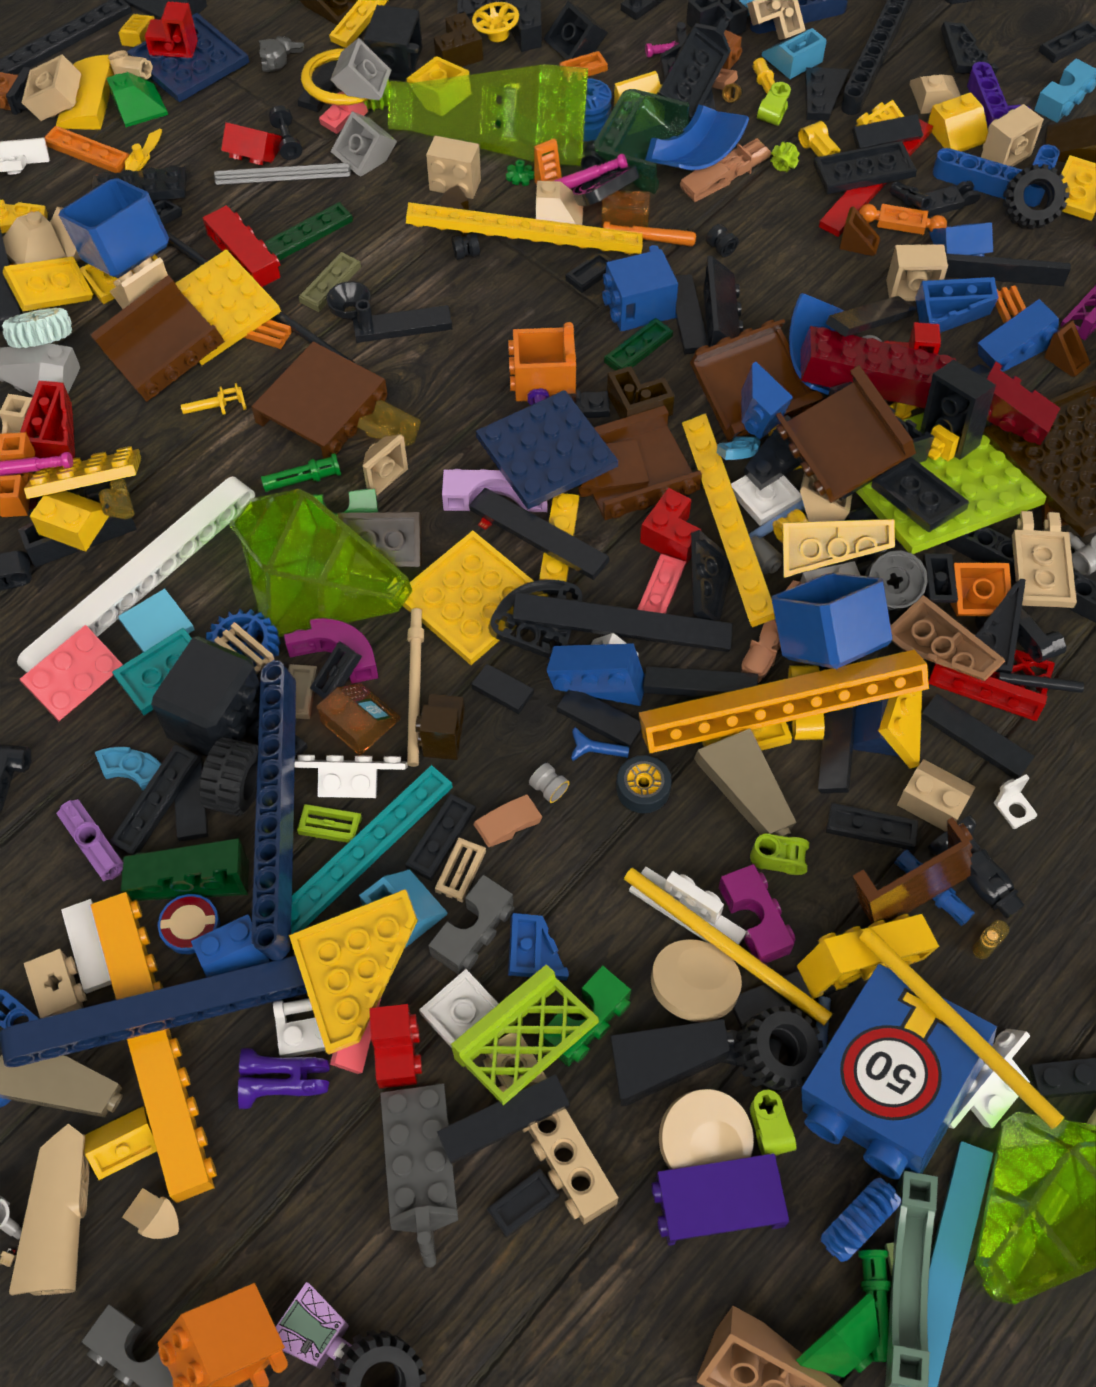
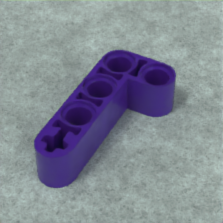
(987, 91)

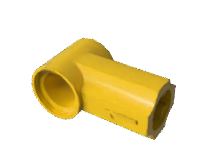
(816, 137)

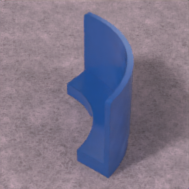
(704, 141)
(807, 313)

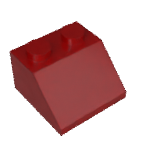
(250, 143)

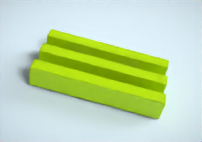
(325, 833)

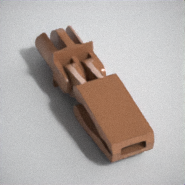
(711, 179)
(763, 653)

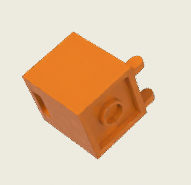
(542, 360)
(224, 1343)

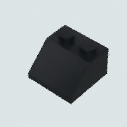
(574, 33)

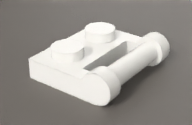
(298, 1036)

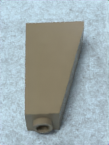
(748, 782)
(60, 1085)

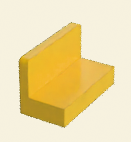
(119, 1143)

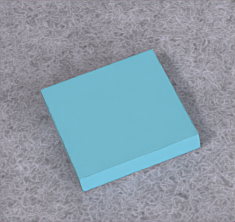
(154, 620)

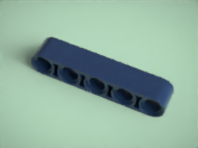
(810, 10)

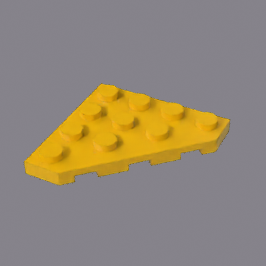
(350, 964)

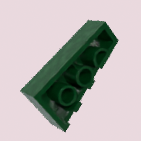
(198, 869)

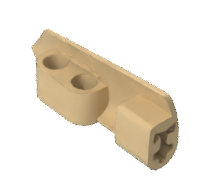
(51, 1225)

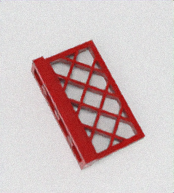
(995, 691)

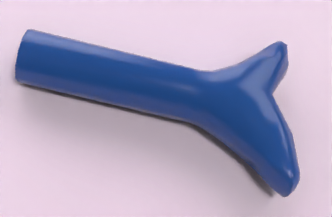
(586, 745)

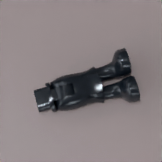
(985, 875)

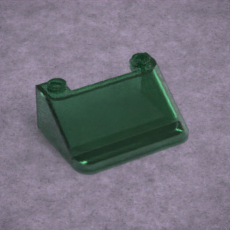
(632, 125)

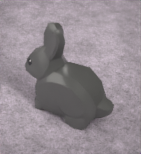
(275, 52)

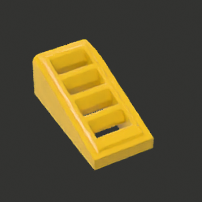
(134, 30)

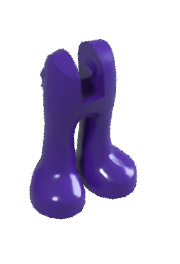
(296, 1085)

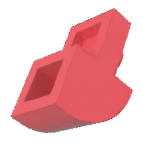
(337, 115)

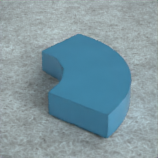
(739, 448)
(127, 764)

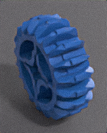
(253, 625)
(861, 1219)

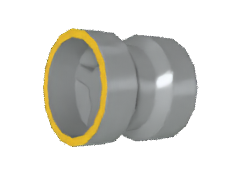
(549, 782)

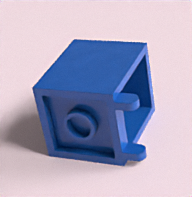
(640, 289)

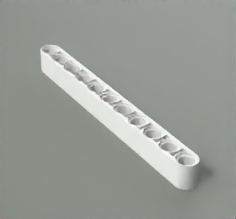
(145, 569)

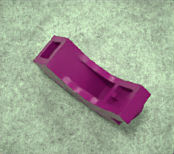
(324, 638)

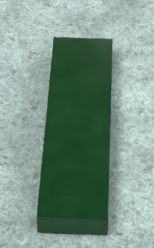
(309, 231)

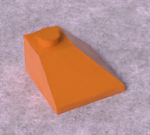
(980, 587)

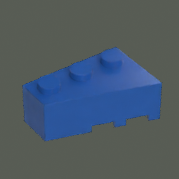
(955, 301)
(1019, 337)
(599, 671)

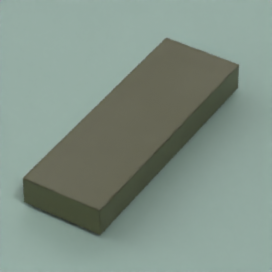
(338, 271)

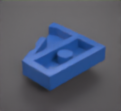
(532, 947)

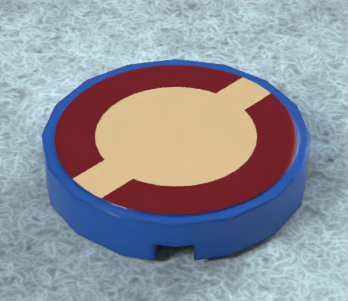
(186, 920)

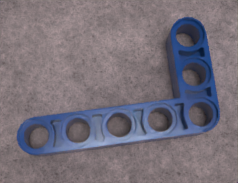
(988, 175)

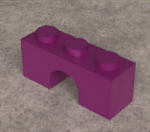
(748, 891)

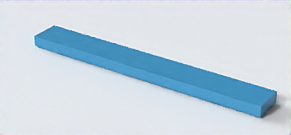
(952, 1248)

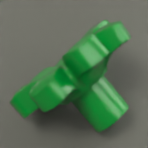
(520, 173)

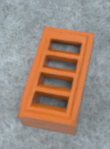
(549, 170)

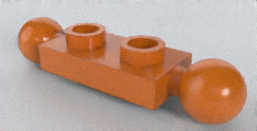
(902, 218)

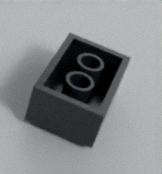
(960, 404)

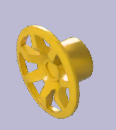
(496, 24)

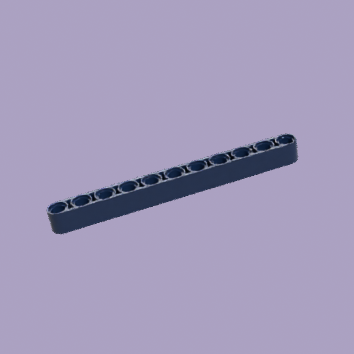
(274, 813)
(150, 1012)

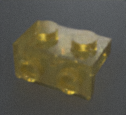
(390, 421)

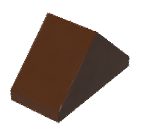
(859, 235)
(1067, 350)

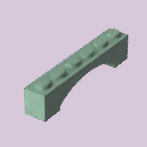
(907, 1332)

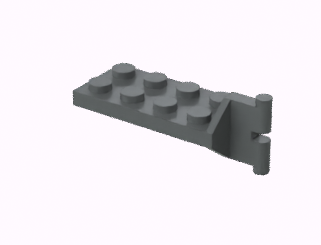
(417, 1165)

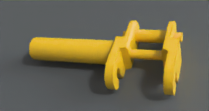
(214, 402)

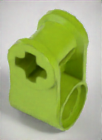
(774, 104)
(786, 852)
(772, 1129)

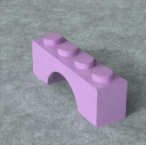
(463, 486)

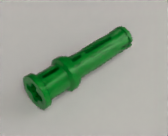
(270, 481)
(876, 1281)

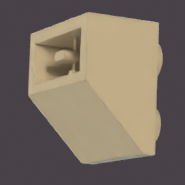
(132, 286)

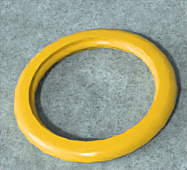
(319, 94)

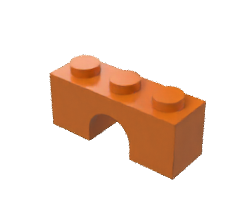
(12, 494)

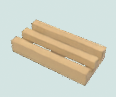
(237, 630)
(451, 891)

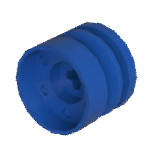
(597, 108)

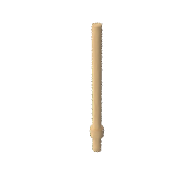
(415, 637)

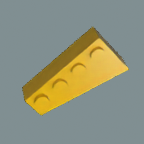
(830, 542)
(846, 958)

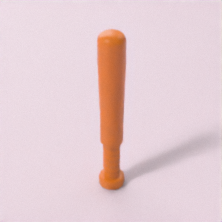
(670, 236)

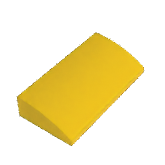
(91, 95)

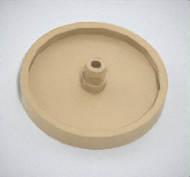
(695, 980)
(704, 1129)

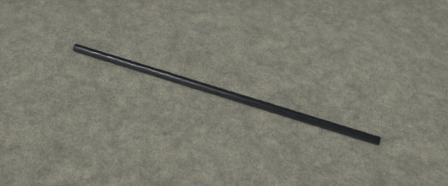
(281, 317)

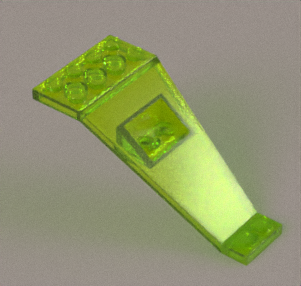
(535, 108)

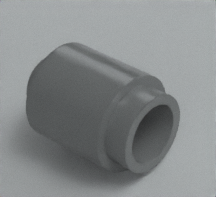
(767, 555)

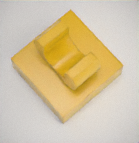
(943, 444)

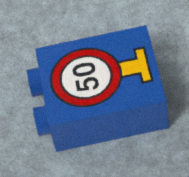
(892, 1077)

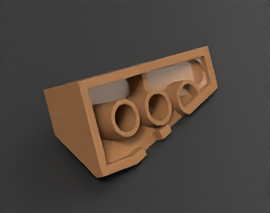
(943, 640)
(753, 1355)

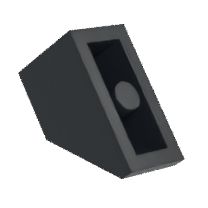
(940, 578)

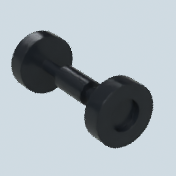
(289, 147)

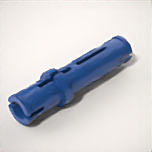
(945, 900)

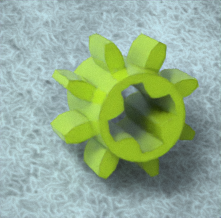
(785, 156)

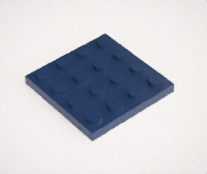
(212, 60)
(546, 449)

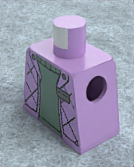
(312, 1329)

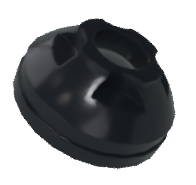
(346, 295)

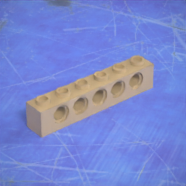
(580, 1204)

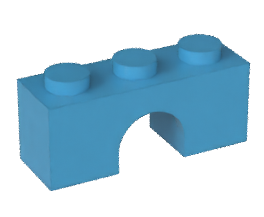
(1060, 98)

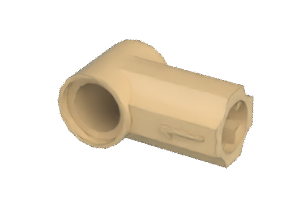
(123, 63)

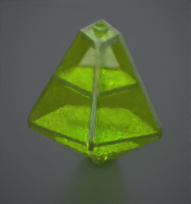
(313, 564)
(1038, 1208)

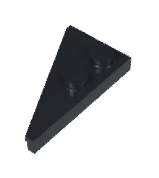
(1002, 626)

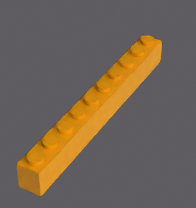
(783, 700)
(155, 1054)

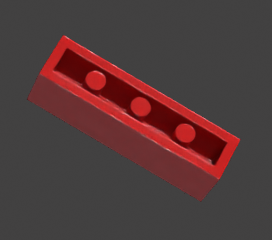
(231, 234)

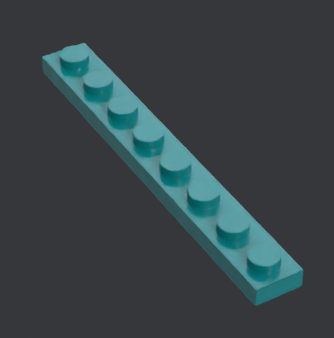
(367, 847)

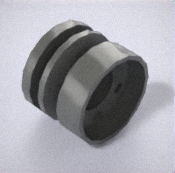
(908, 570)

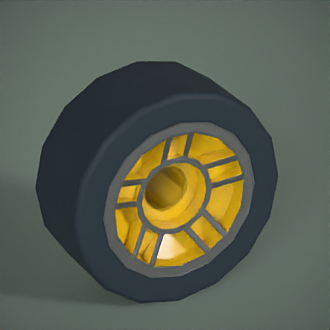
(646, 771)

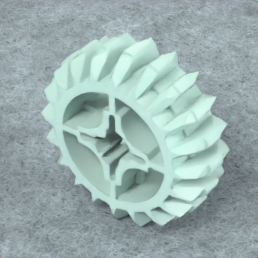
(37, 327)

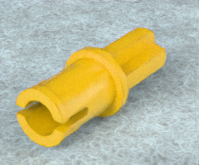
(764, 74)

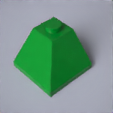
(135, 98)
(846, 1342)

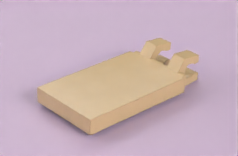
(1044, 562)

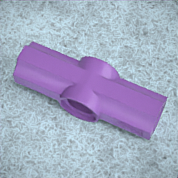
(99, 851)

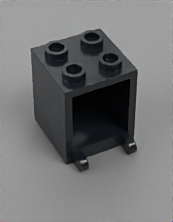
(395, 39)

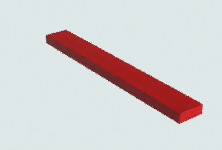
(836, 217)

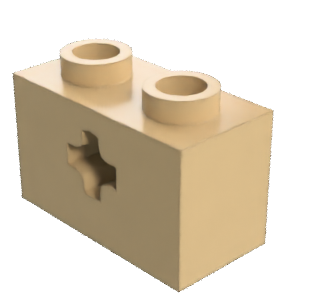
(45, 974)

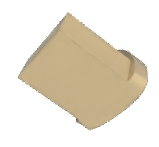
(152, 1216)

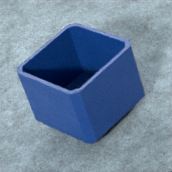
(115, 227)
(832, 619)

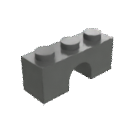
(459, 947)
(113, 1341)

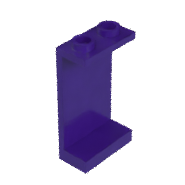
(720, 1198)

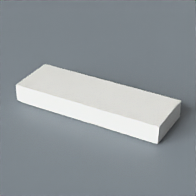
(86, 946)

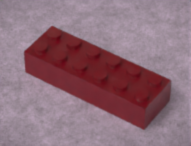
(894, 370)

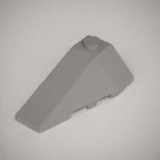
(44, 362)

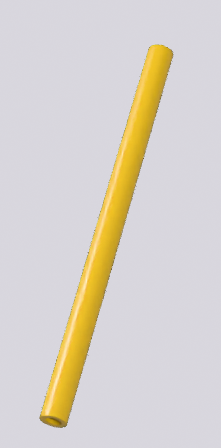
(728, 947)
(962, 1029)

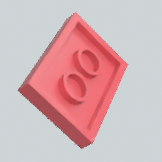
(71, 673)

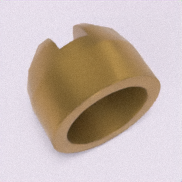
(728, 92)

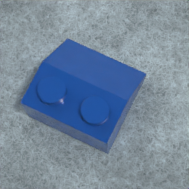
(965, 239)
(761, 401)
(228, 948)

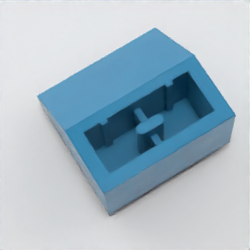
(797, 53)
(425, 905)

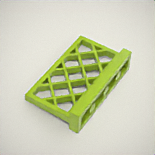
(502, 1020)

